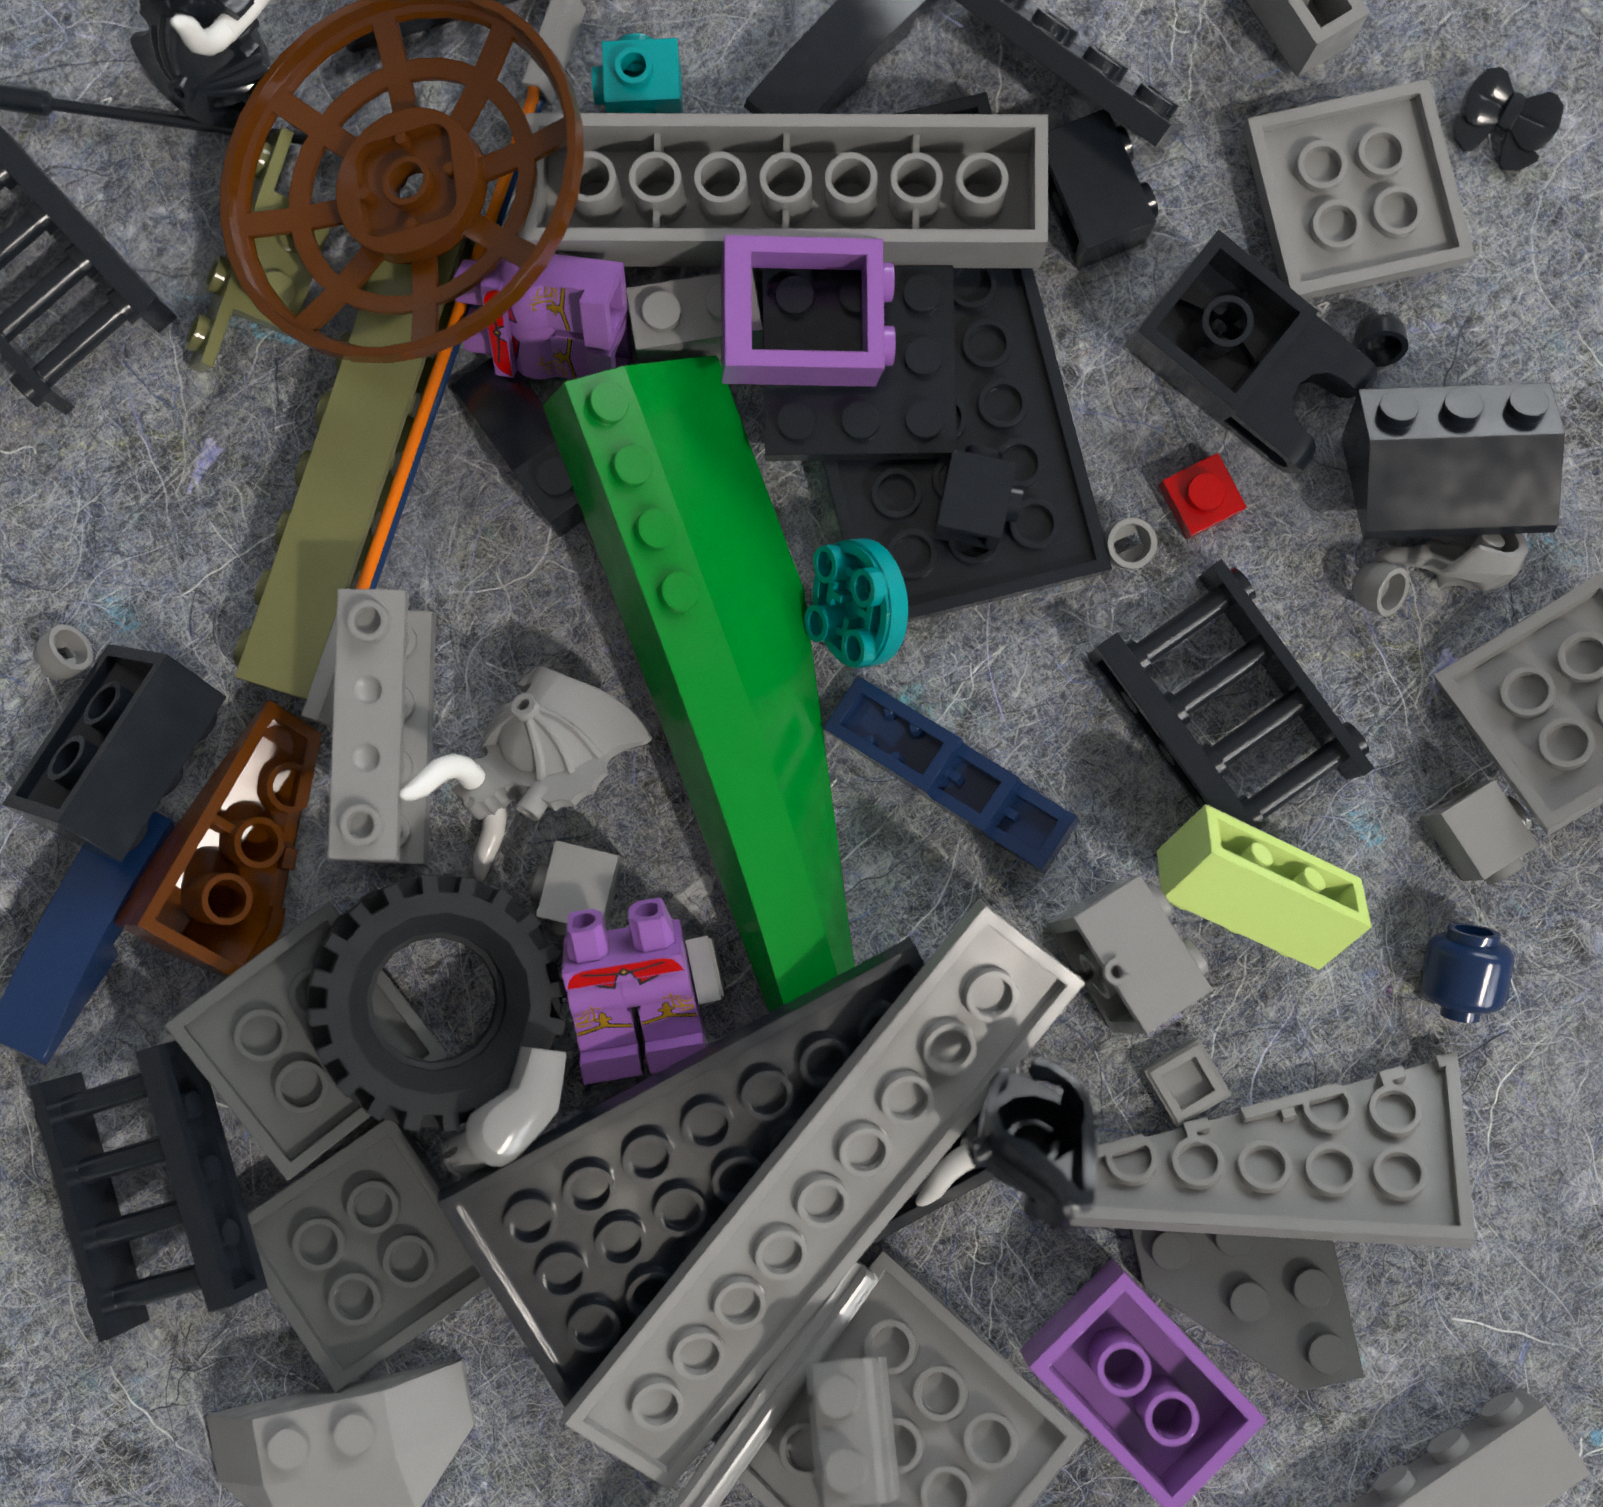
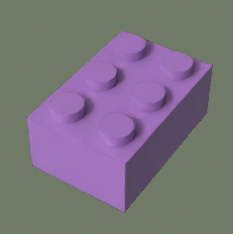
(1142, 1387)

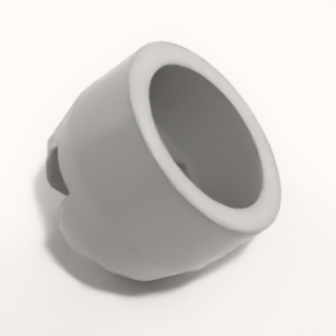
(1137, 554)
(1381, 587)
(72, 642)

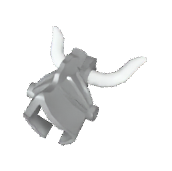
(540, 746)

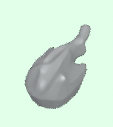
(1464, 561)

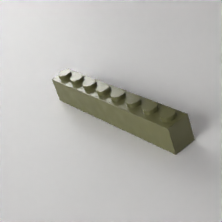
(339, 491)

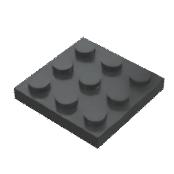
(259, 1055)
(363, 1253)

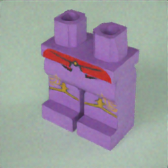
(562, 326)
(625, 969)

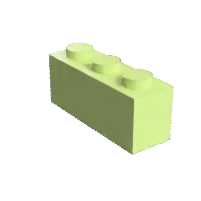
(1262, 888)

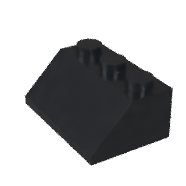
(1455, 460)
(116, 750)

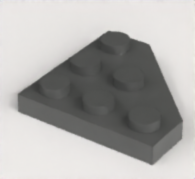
(1261, 1295)

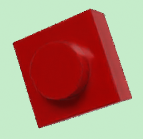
(1202, 496)

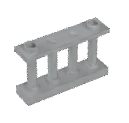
(381, 727)

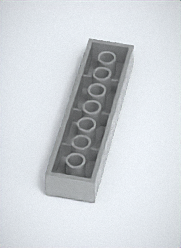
(923, 183)

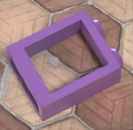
(798, 367)

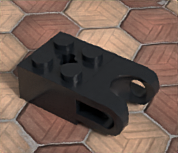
(1268, 352)

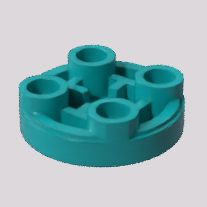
(857, 602)

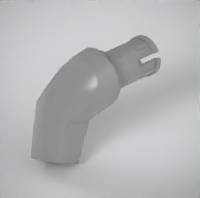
(513, 1118)

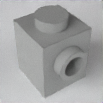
(1482, 832)
(574, 882)

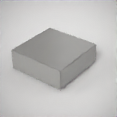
(705, 969)
(1185, 1082)

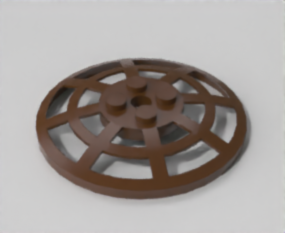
(381, 162)

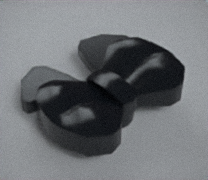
(1494, 103)

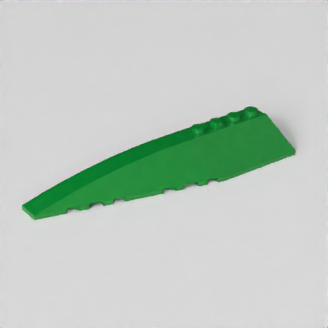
(719, 646)

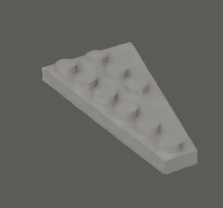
(1319, 1164)

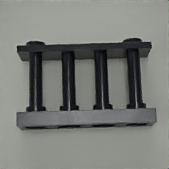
(87, 255)
(1165, 715)
(201, 1176)

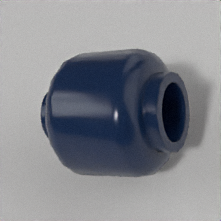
(1467, 972)

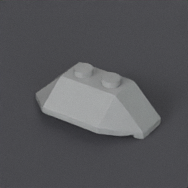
(357, 1447)

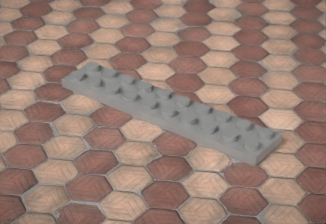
(822, 1196)

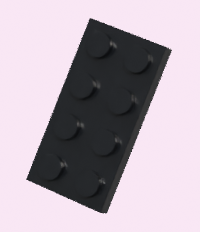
(1088, 71)

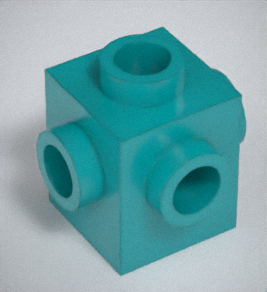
(639, 75)

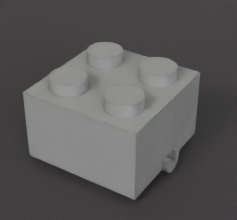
(1133, 955)

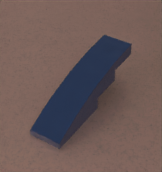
(951, 774)
(72, 947)

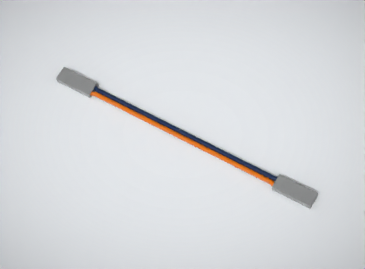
(559, 33)

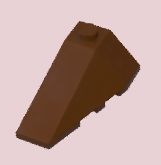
(226, 864)

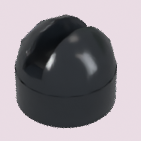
(1394, 338)

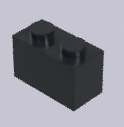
(1096, 189)

